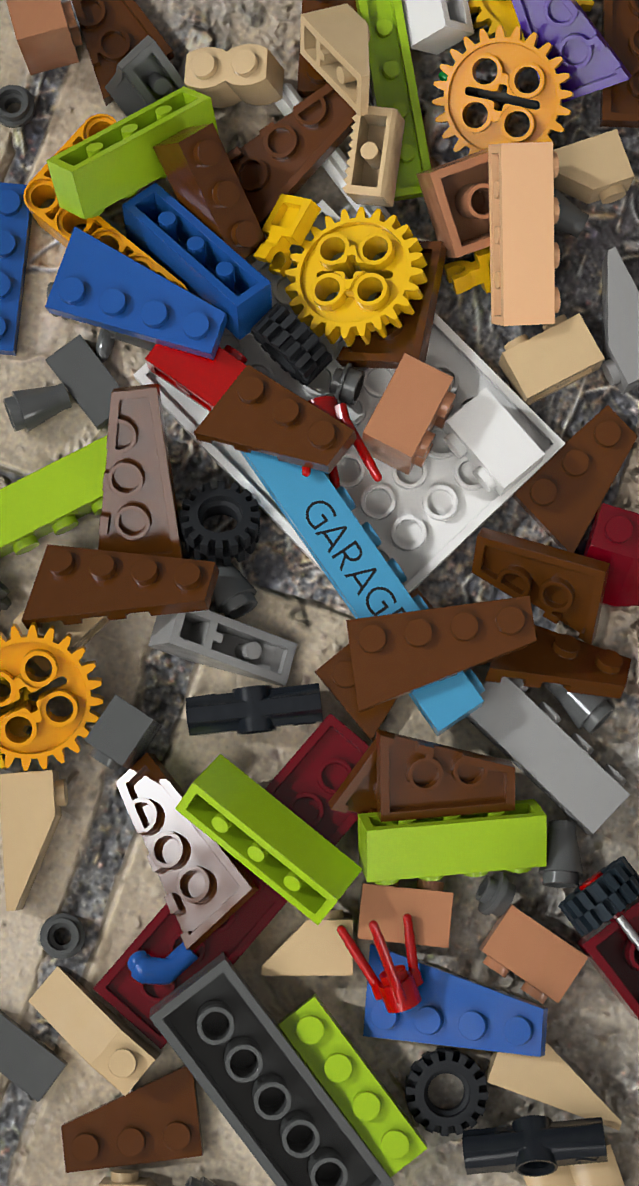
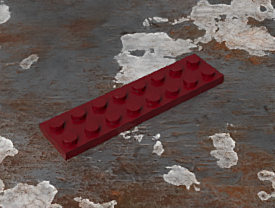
(305, 789)

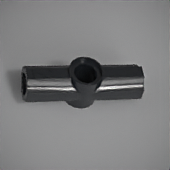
(254, 709)
(534, 1146)

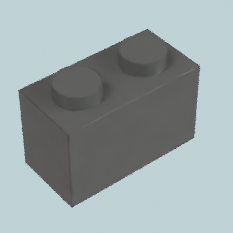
(121, 735)

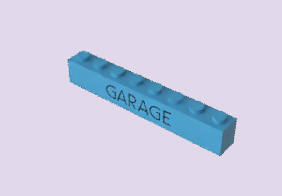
(358, 570)

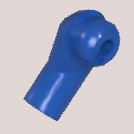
(160, 970)

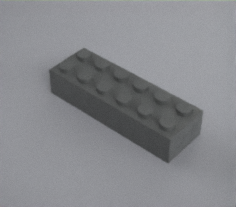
(262, 1082)

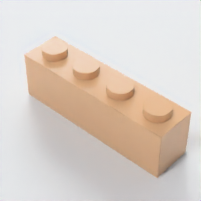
(523, 233)

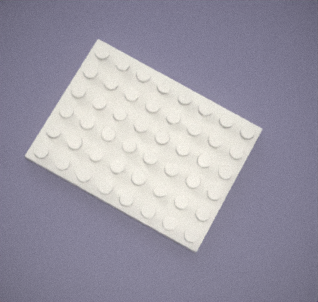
(415, 514)

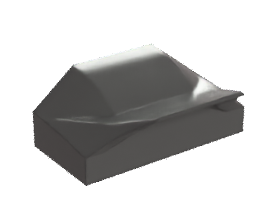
(143, 77)

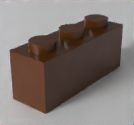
(209, 186)

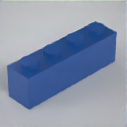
(197, 258)

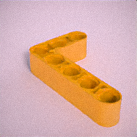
(61, 222)

